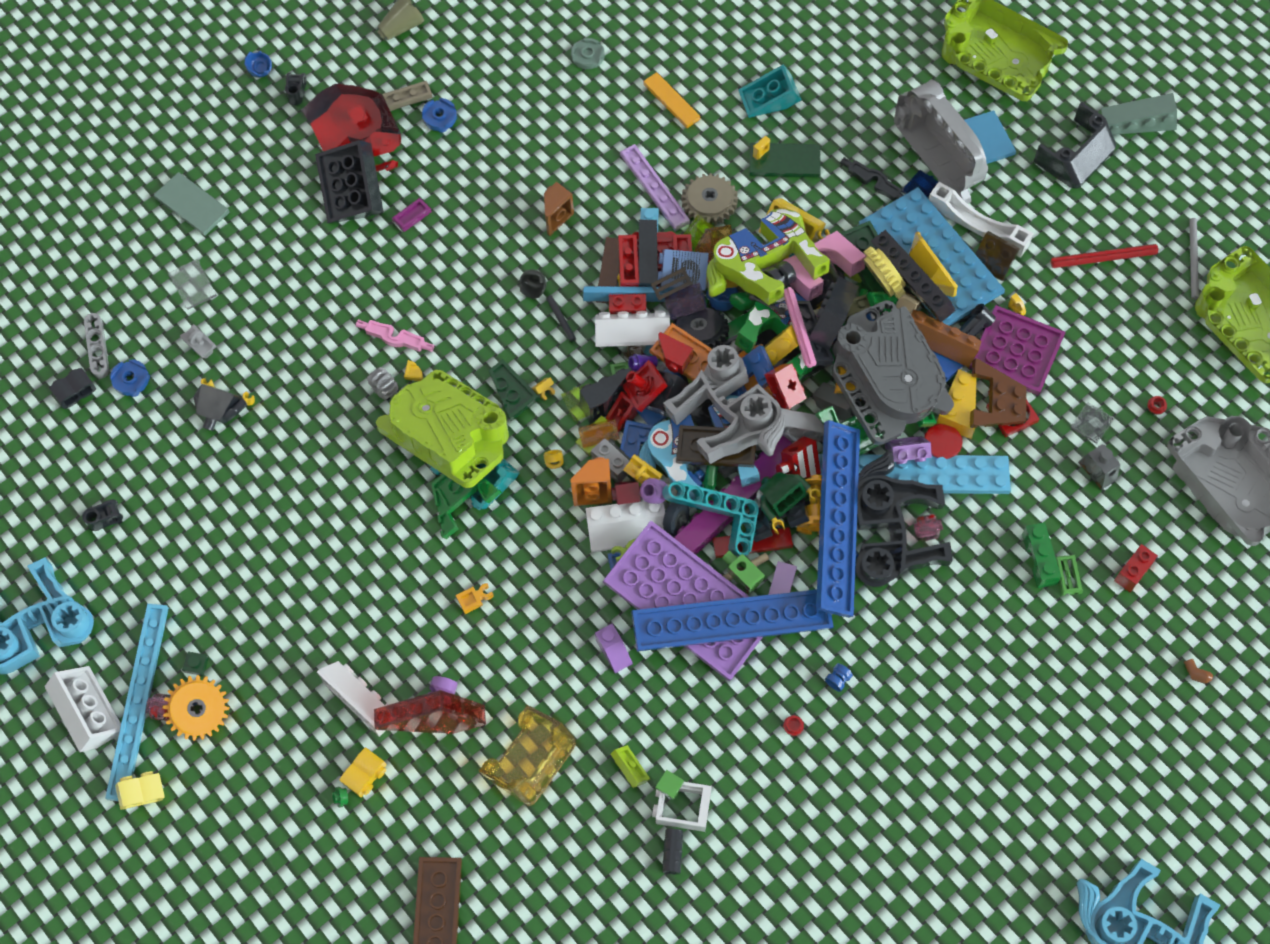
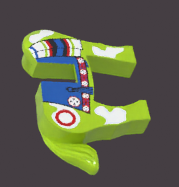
(743, 257)

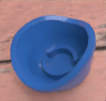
(722, 301)

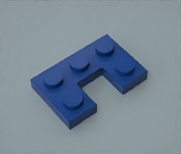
(757, 364)

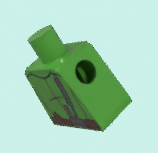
(747, 579)

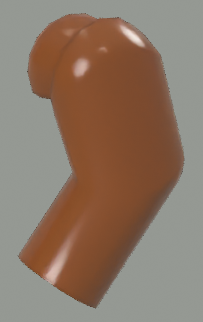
(1198, 674)

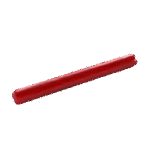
(1107, 255)

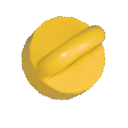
(553, 456)

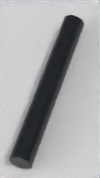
(561, 319)

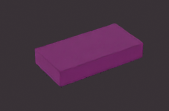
(411, 214)

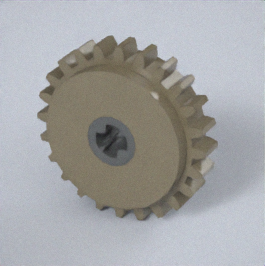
(710, 198)

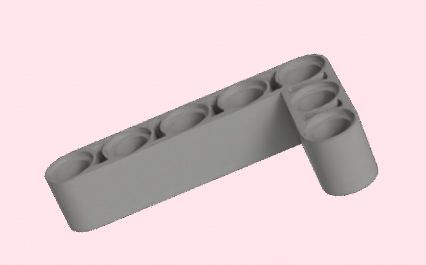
(802, 425)

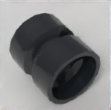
(782, 271)

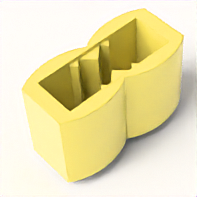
(139, 790)

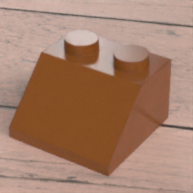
(557, 207)

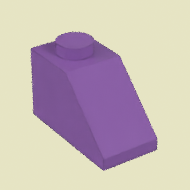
(613, 648)

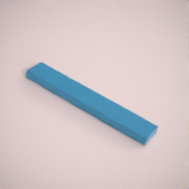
(602, 293)

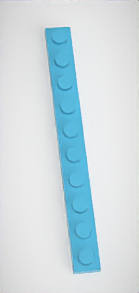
(138, 695)

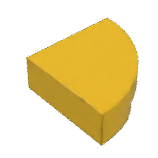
(1017, 305)
(413, 372)

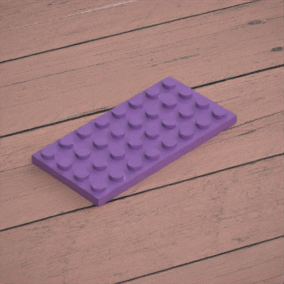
(666, 573)

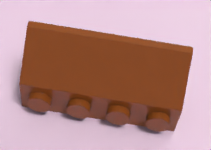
(946, 339)

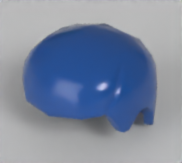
(258, 64)

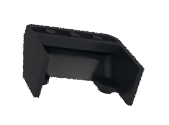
(1078, 166)

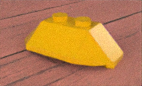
(930, 264)

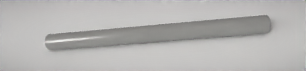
(1194, 258)

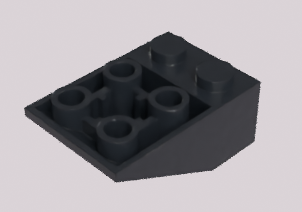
(675, 387)
(601, 396)

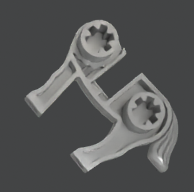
(753, 415)

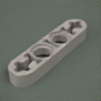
(93, 346)

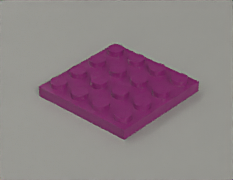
(1020, 348)

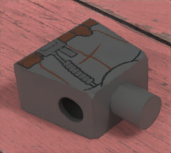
(1101, 466)

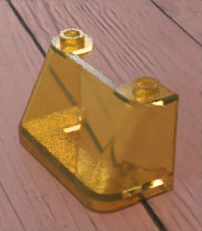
(532, 757)

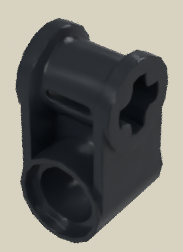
(295, 88)
(103, 515)

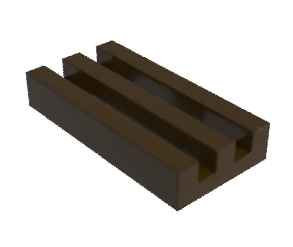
(685, 276)

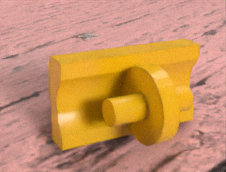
(641, 470)

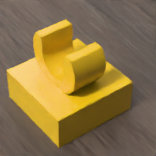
(542, 386)

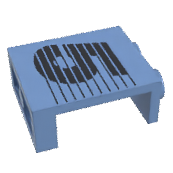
(693, 262)

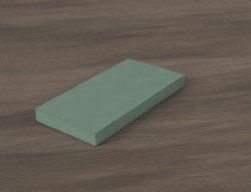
(191, 203)

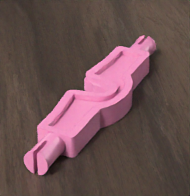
(386, 331)

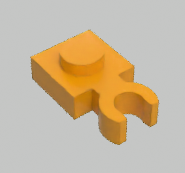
(471, 599)

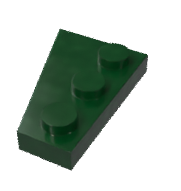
(512, 390)

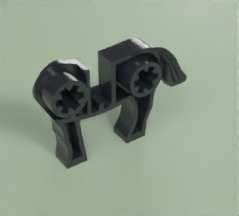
(880, 507)

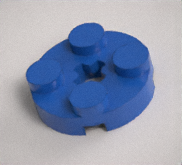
(443, 122)
(134, 386)

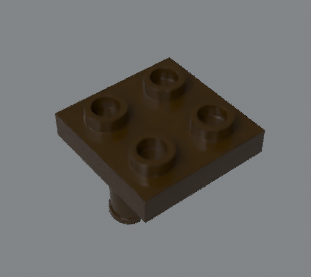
(996, 254)

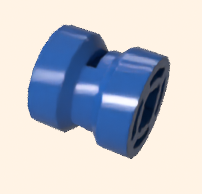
(838, 677)

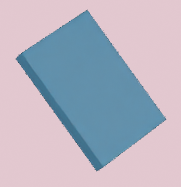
(991, 136)

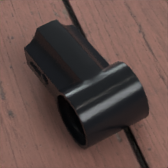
(980, 318)

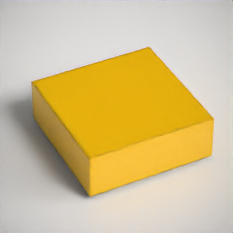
(761, 147)

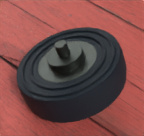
(675, 517)

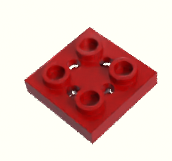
(644, 385)

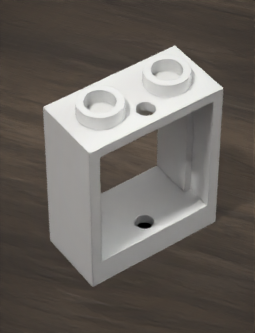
(703, 790)

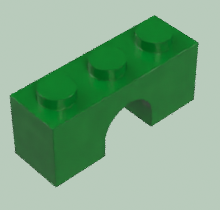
(1045, 564)

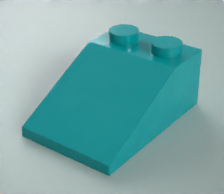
(770, 93)

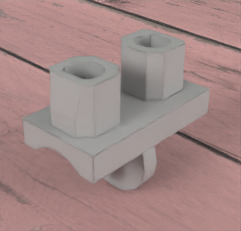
(198, 342)

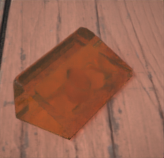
(596, 432)

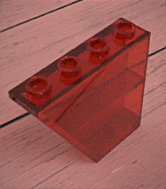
(431, 714)

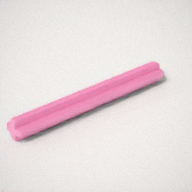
(799, 327)

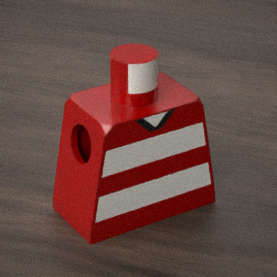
(800, 458)

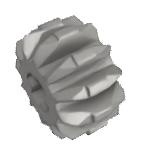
(382, 383)

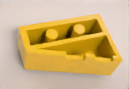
(964, 398)

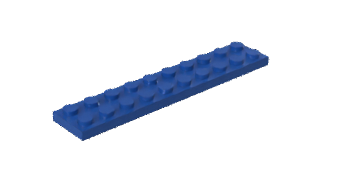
(838, 520)
(728, 620)

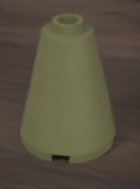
(399, 19)

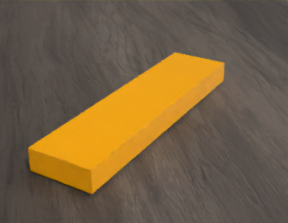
(671, 100)

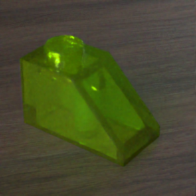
(697, 229)

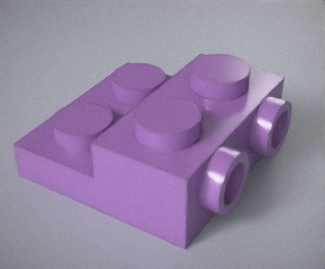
(910, 448)

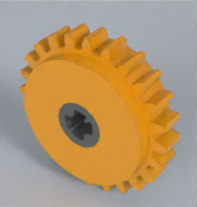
(188, 721)

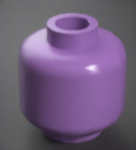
(652, 491)

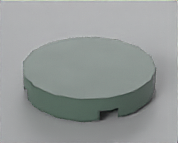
(587, 53)

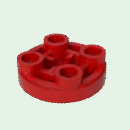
(944, 440)

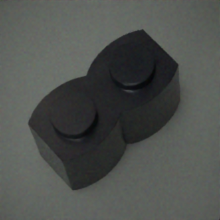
(72, 388)

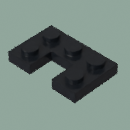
(796, 516)

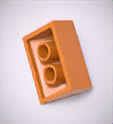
(592, 483)

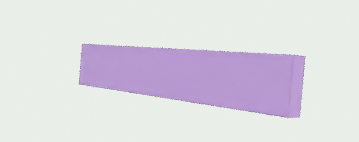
(655, 187)

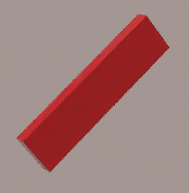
(776, 542)

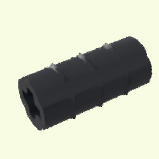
(672, 851)

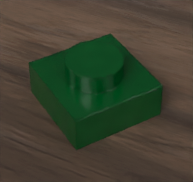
(195, 663)

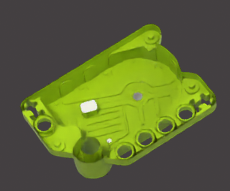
(1000, 46)
(1240, 308)

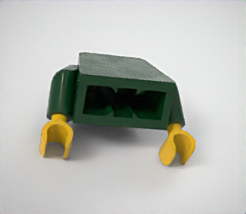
(782, 493)

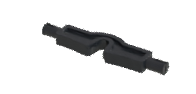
(866, 175)

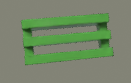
(1070, 590)

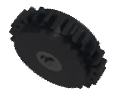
(706, 326)

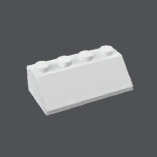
(630, 329)
(619, 524)
(352, 692)
(83, 707)

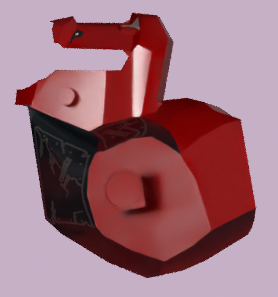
(353, 114)

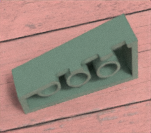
(1142, 115)

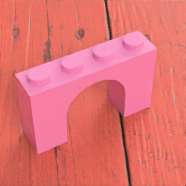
(839, 251)

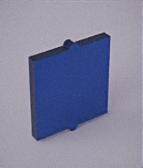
(923, 181)

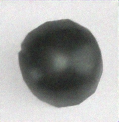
(532, 283)

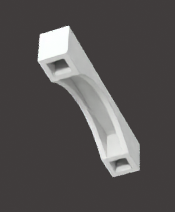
(955, 208)

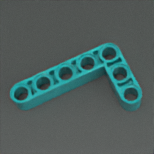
(719, 506)

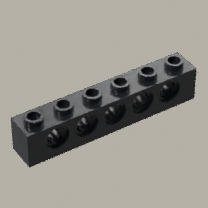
(914, 276)

